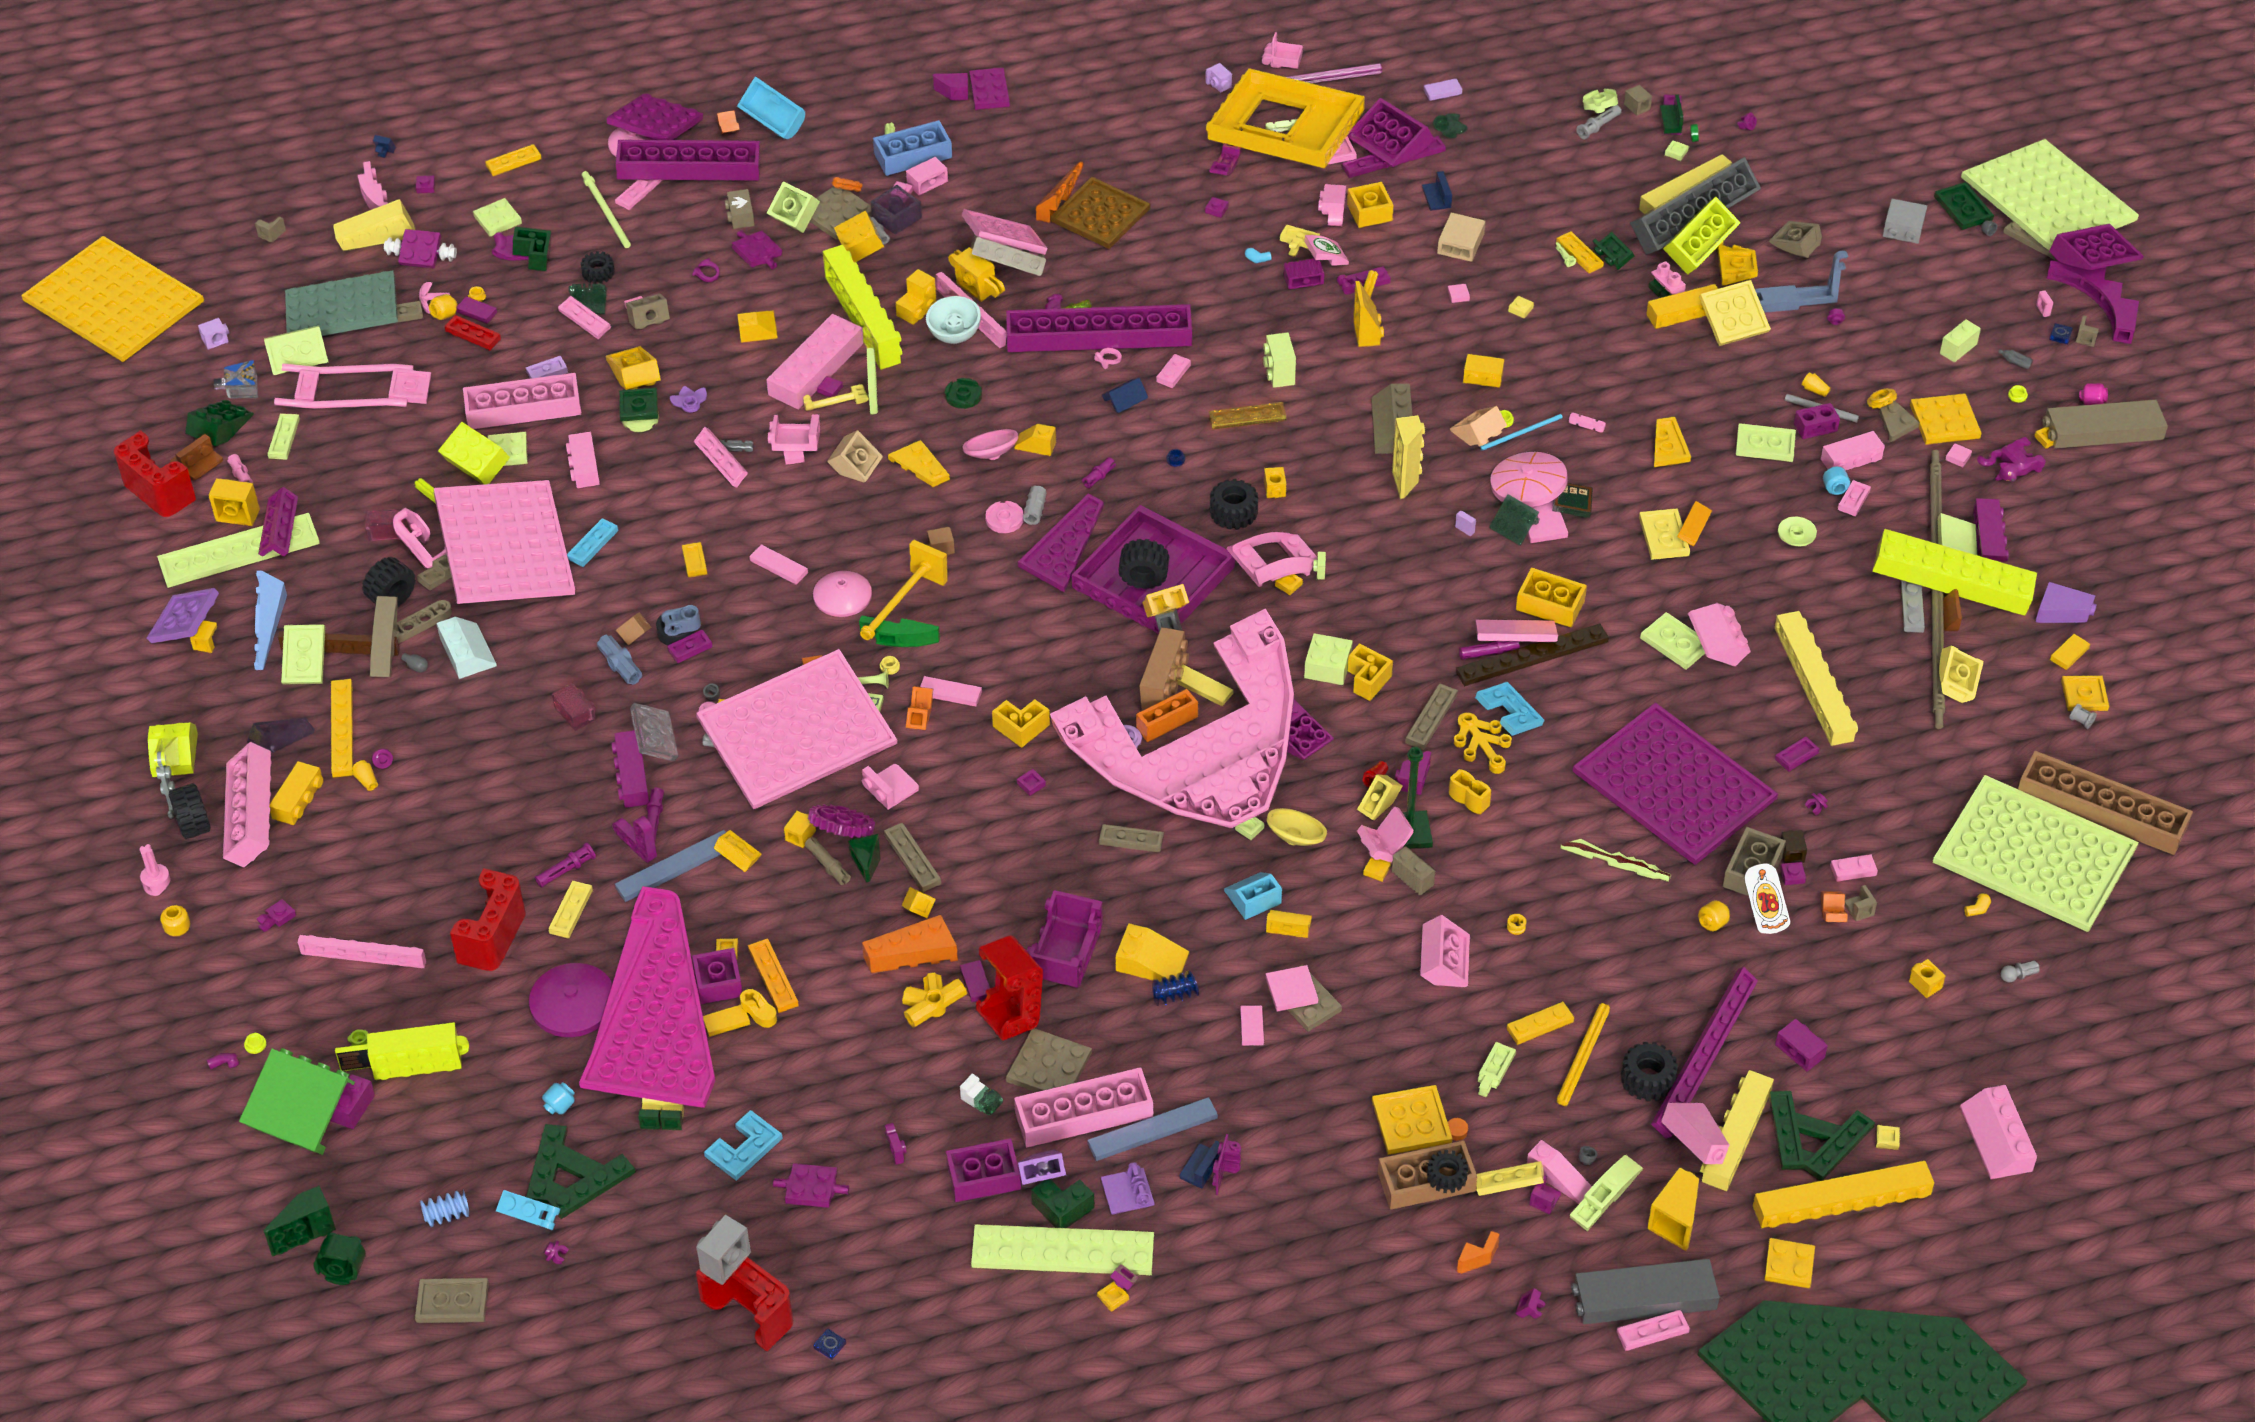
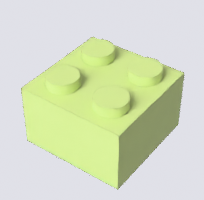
(793, 207)
(1279, 360)
(1328, 659)

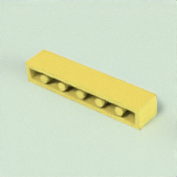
(1676, 186)
(1739, 1127)

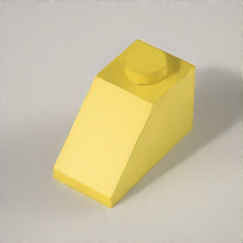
(1379, 796)

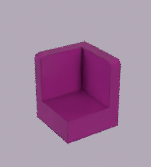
(1544, 1197)

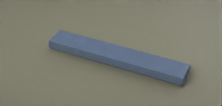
(669, 867)
(1152, 1129)

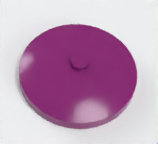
(570, 999)

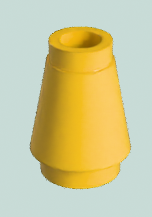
(1815, 385)
(364, 774)

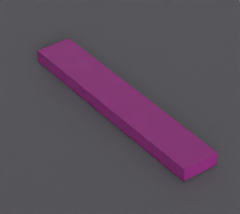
(1372, 163)

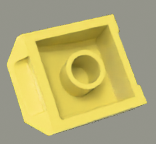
(1959, 674)

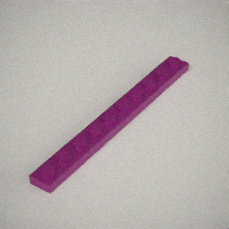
(1708, 1045)

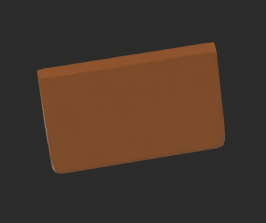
(1952, 611)

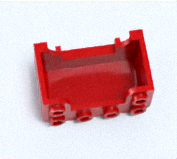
(162, 489)
(486, 941)
(1016, 998)
(756, 1292)

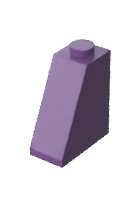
(2065, 605)
(1041, 1166)

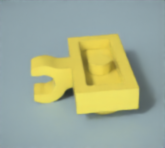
(1295, 237)

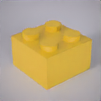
(1370, 204)
(859, 236)
(234, 502)

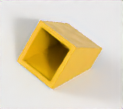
(1675, 1208)

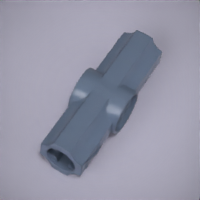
(619, 659)

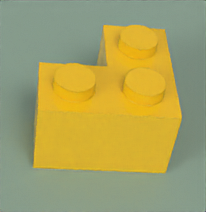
(918, 299)
(1370, 671)
(1022, 724)

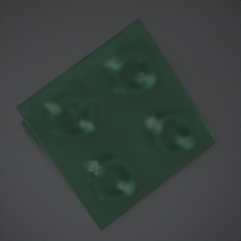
(592, 297)
(1514, 519)

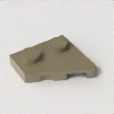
(1897, 421)

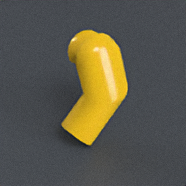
(1980, 907)

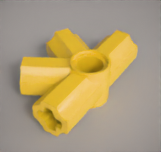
(931, 1000)

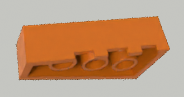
(911, 946)

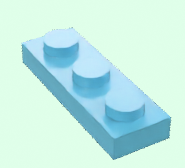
(592, 542)

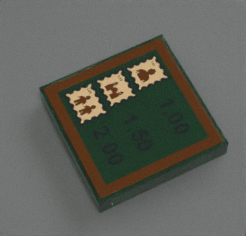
(1574, 501)

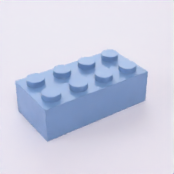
(911, 147)

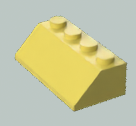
(1407, 453)

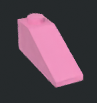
(1559, 1171)

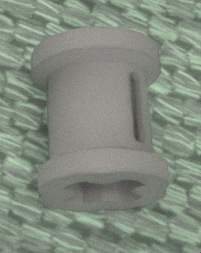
(2083, 716)

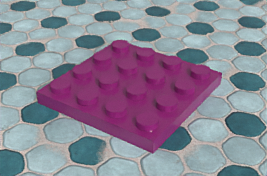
(655, 118)

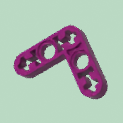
(639, 838)

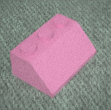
(1720, 633)
(1444, 953)

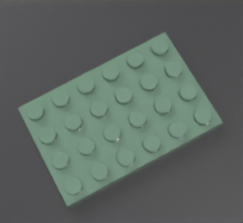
(343, 304)

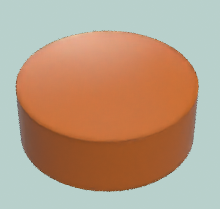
(1458, 1128)

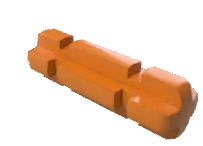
(847, 184)

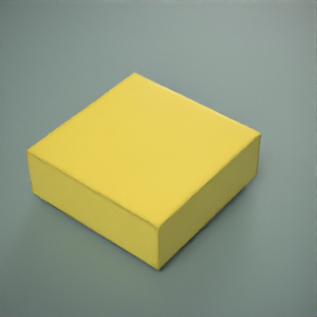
(1887, 1137)

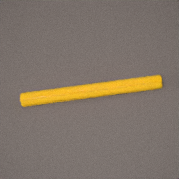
(1583, 1054)

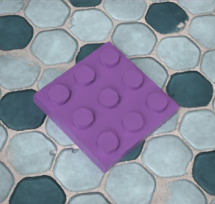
(183, 615)

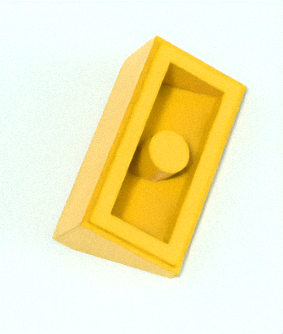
(737, 850)

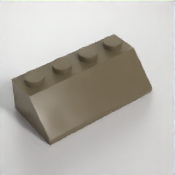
(1387, 406)

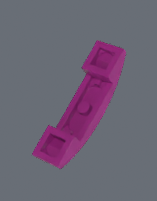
(1227, 160)

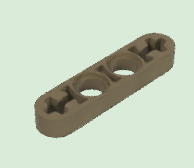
(420, 626)

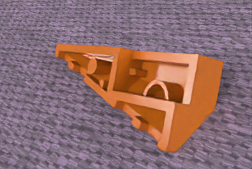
(1061, 191)

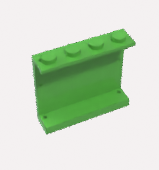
(294, 1099)

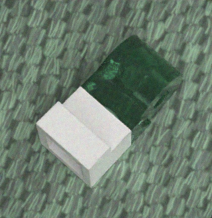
(980, 1096)

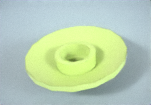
(1797, 531)

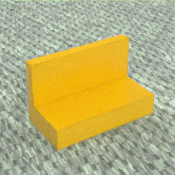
(1288, 923)

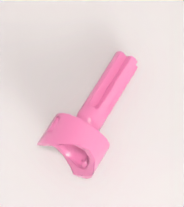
(155, 876)

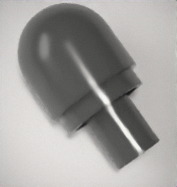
(415, 662)

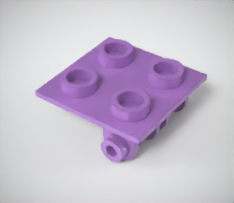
(1127, 1190)

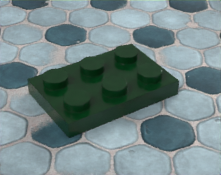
(1963, 205)

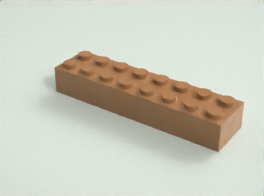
(2106, 802)

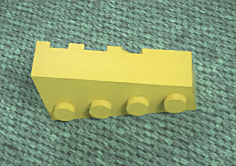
(374, 226)

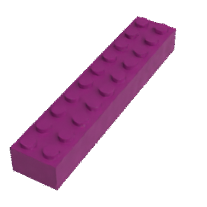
(1099, 328)

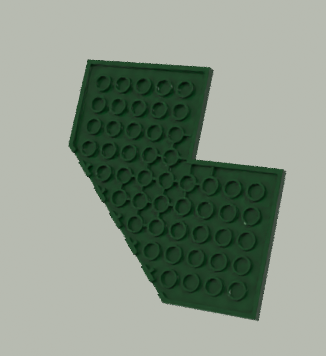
(1823, 1359)

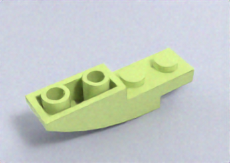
(1605, 1191)

